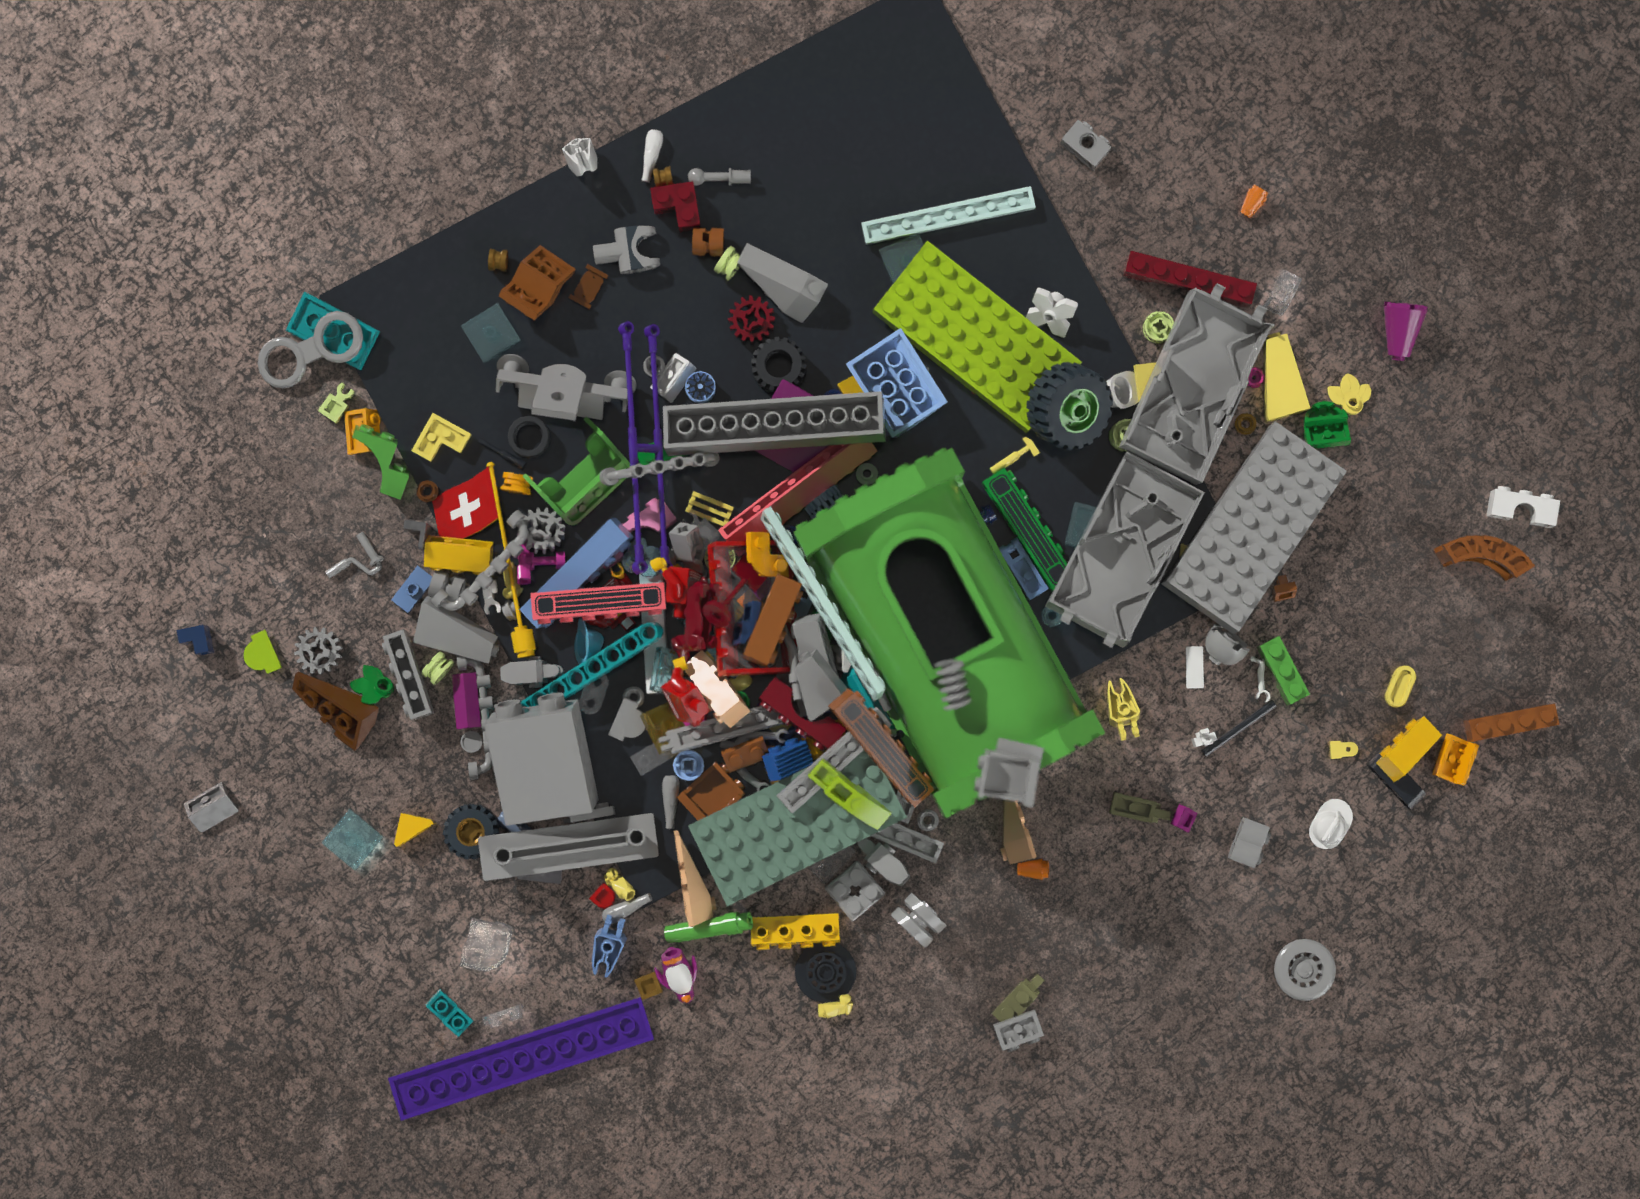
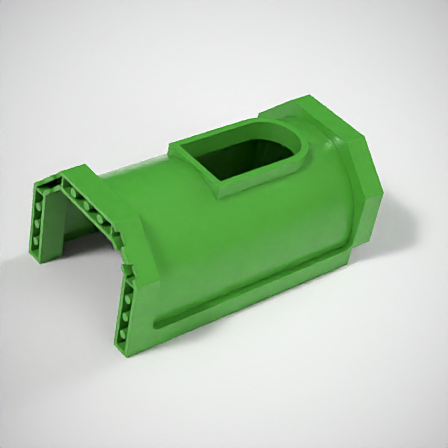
(1012, 679)

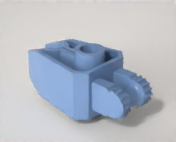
(608, 945)

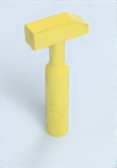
(1030, 446)

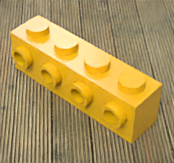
(795, 930)

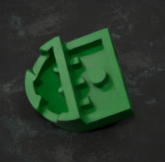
(1326, 426)

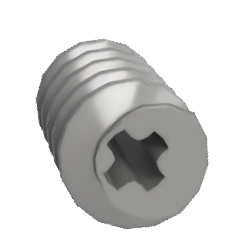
(953, 683)

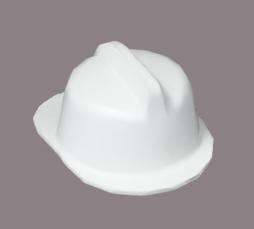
(1123, 389)
(1331, 824)

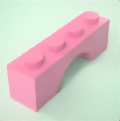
(648, 519)

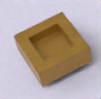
(648, 985)

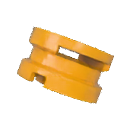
(515, 484)

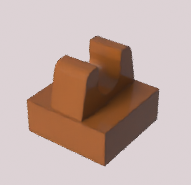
(1283, 589)

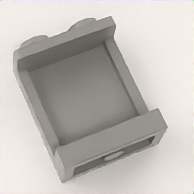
(1007, 776)

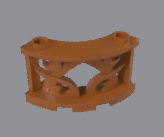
(1487, 550)

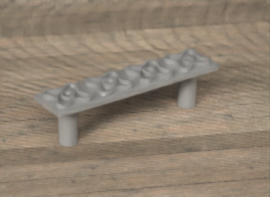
(568, 846)

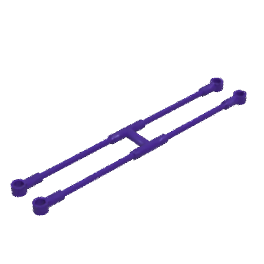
(635, 447)

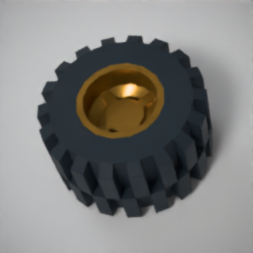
(466, 826)

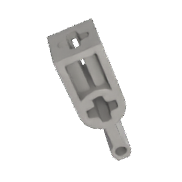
(688, 546)

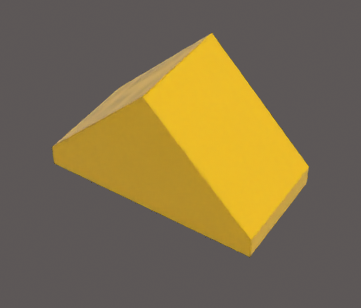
(411, 826)

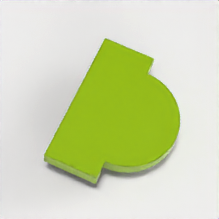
(261, 653)

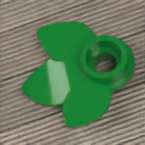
(369, 685)

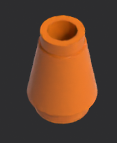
(1254, 200)
(1034, 869)

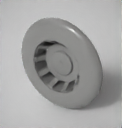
(1305, 969)

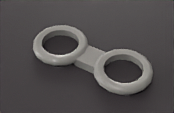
(310, 349)

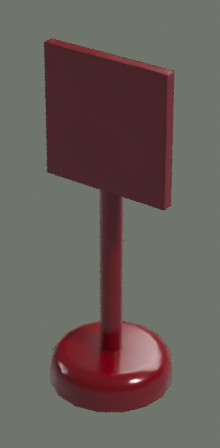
(717, 612)

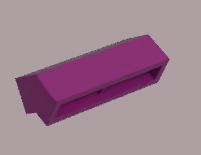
(466, 700)

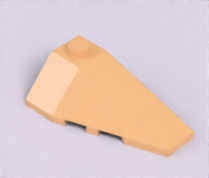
(1015, 836)

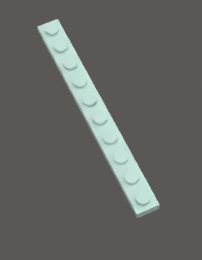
(826, 609)

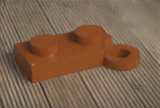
(745, 753)

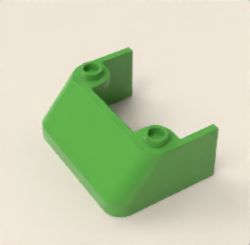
(582, 489)

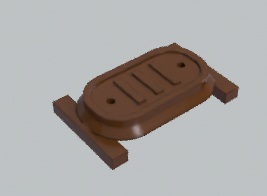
(588, 286)

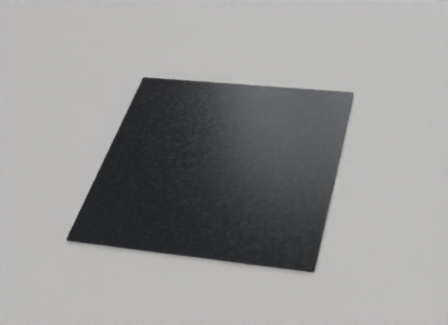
(835, 135)

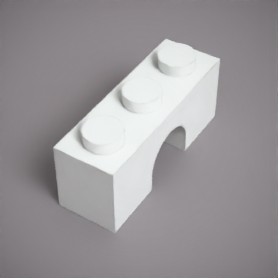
(1542, 509)

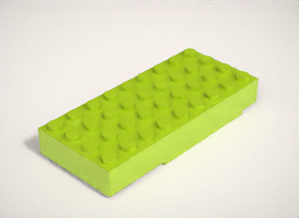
(970, 332)

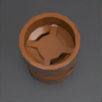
(714, 236)

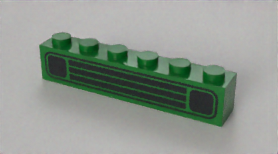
(1026, 526)

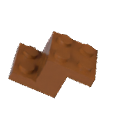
(537, 282)

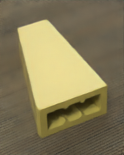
(1282, 384)

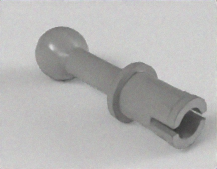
(733, 176)

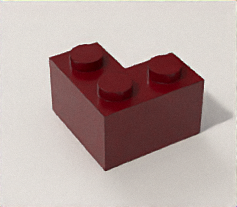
(677, 198)

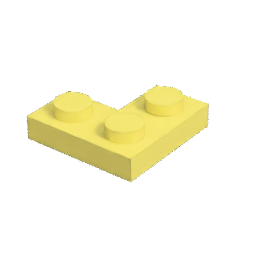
(438, 432)

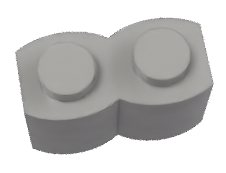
(1249, 843)

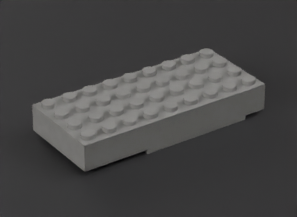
(1254, 527)

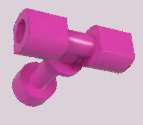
(528, 561)

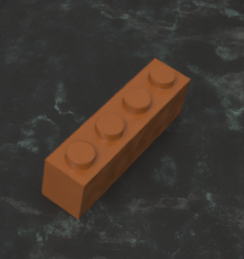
(772, 621)
(1511, 722)

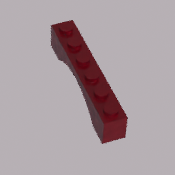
(1167, 272)

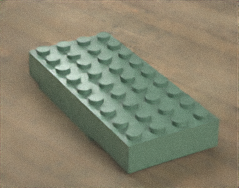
(764, 842)

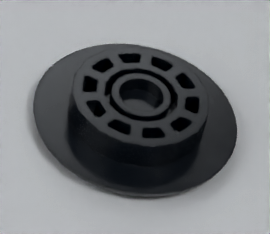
(825, 972)

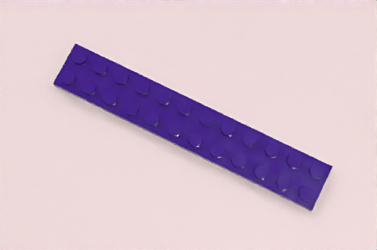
(521, 1058)

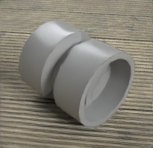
(451, 585)

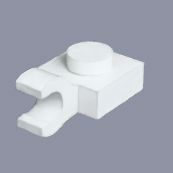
(488, 596)
(1204, 738)

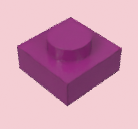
(1183, 818)

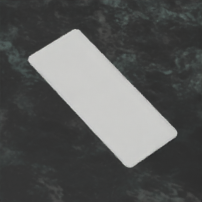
(1194, 667)

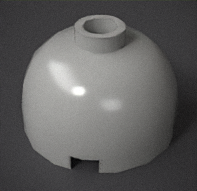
(1225, 646)

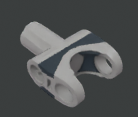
(625, 250)

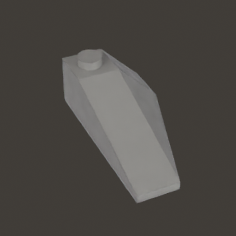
(788, 286)

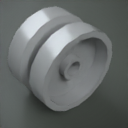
(920, 917)

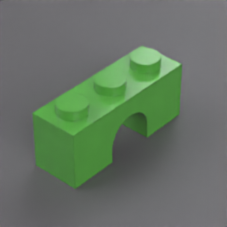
(1286, 674)

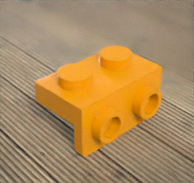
(1455, 760)

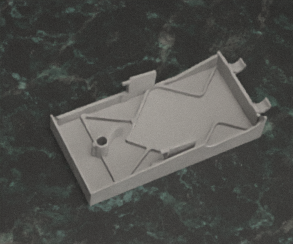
(1196, 385)

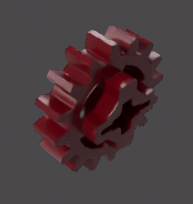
(760, 323)

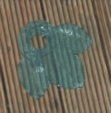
(649, 554)

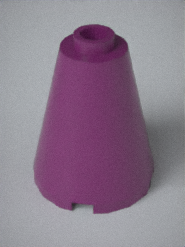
(1402, 327)

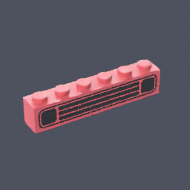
(598, 601)

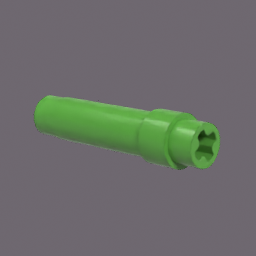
(729, 924)

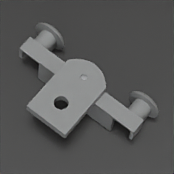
(561, 389)

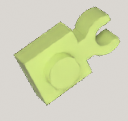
(334, 405)

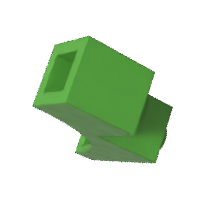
(383, 446)

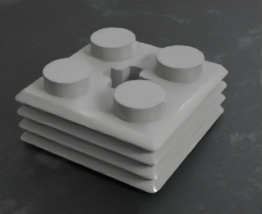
(869, 892)

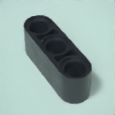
(1405, 788)

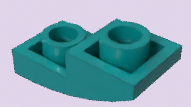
(449, 1012)

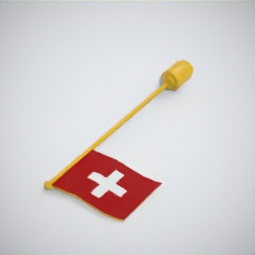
(469, 510)

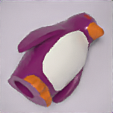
(678, 974)

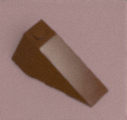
(338, 707)

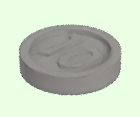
(471, 741)

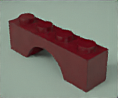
(778, 699)

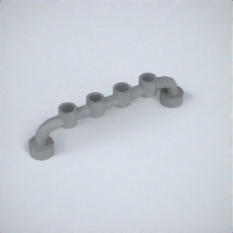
(611, 476)
(484, 579)
(485, 704)

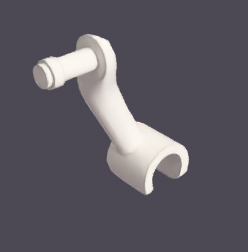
(1260, 675)

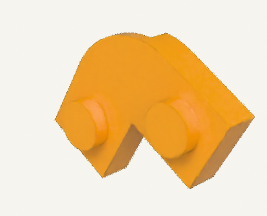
(759, 555)

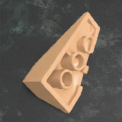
(696, 897)

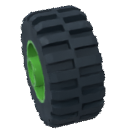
(1069, 406)

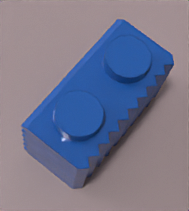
(788, 759)

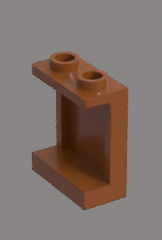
(711, 792)

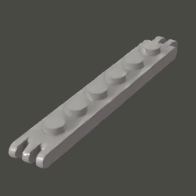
(712, 731)

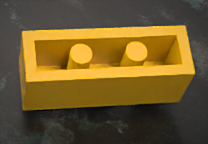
(457, 554)
(1408, 748)

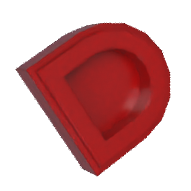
(603, 896)

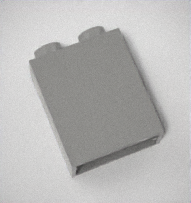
(541, 759)

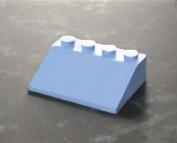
(904, 381)

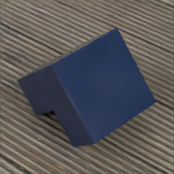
(199, 636)

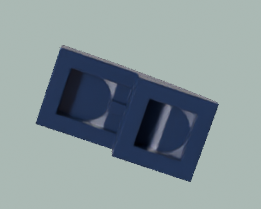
(743, 629)

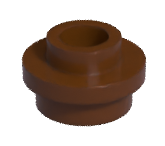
(427, 484)

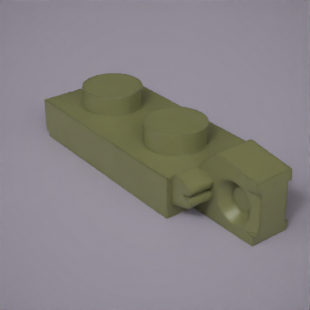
(1137, 808)
(1018, 999)

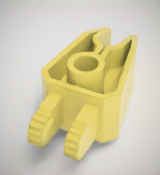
(1123, 709)

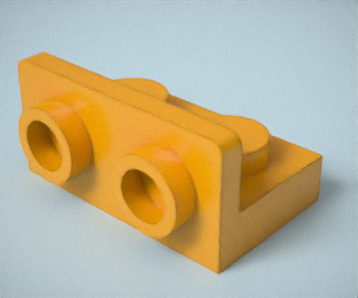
(357, 417)

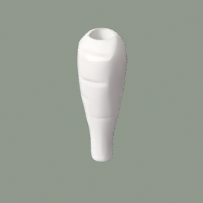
(652, 149)

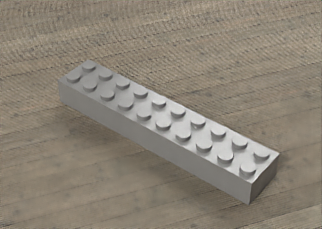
(774, 423)

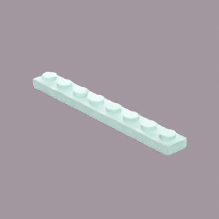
(948, 215)

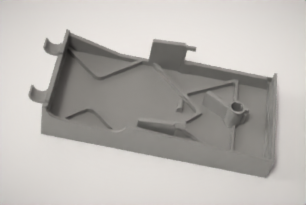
(1124, 550)

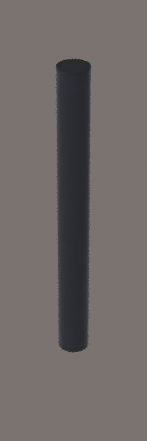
(1239, 728)

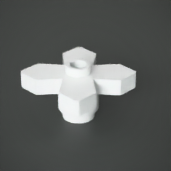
(1053, 310)

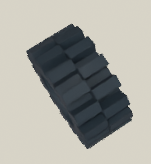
(824, 500)

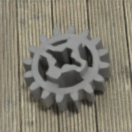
(543, 522)
(316, 659)

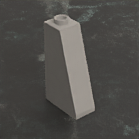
(454, 633)

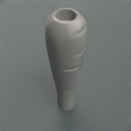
(670, 790)
(625, 908)

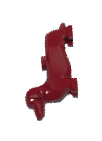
(697, 626)

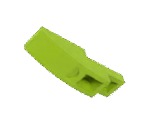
(848, 795)

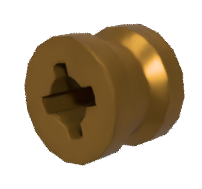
(663, 177)
(498, 260)

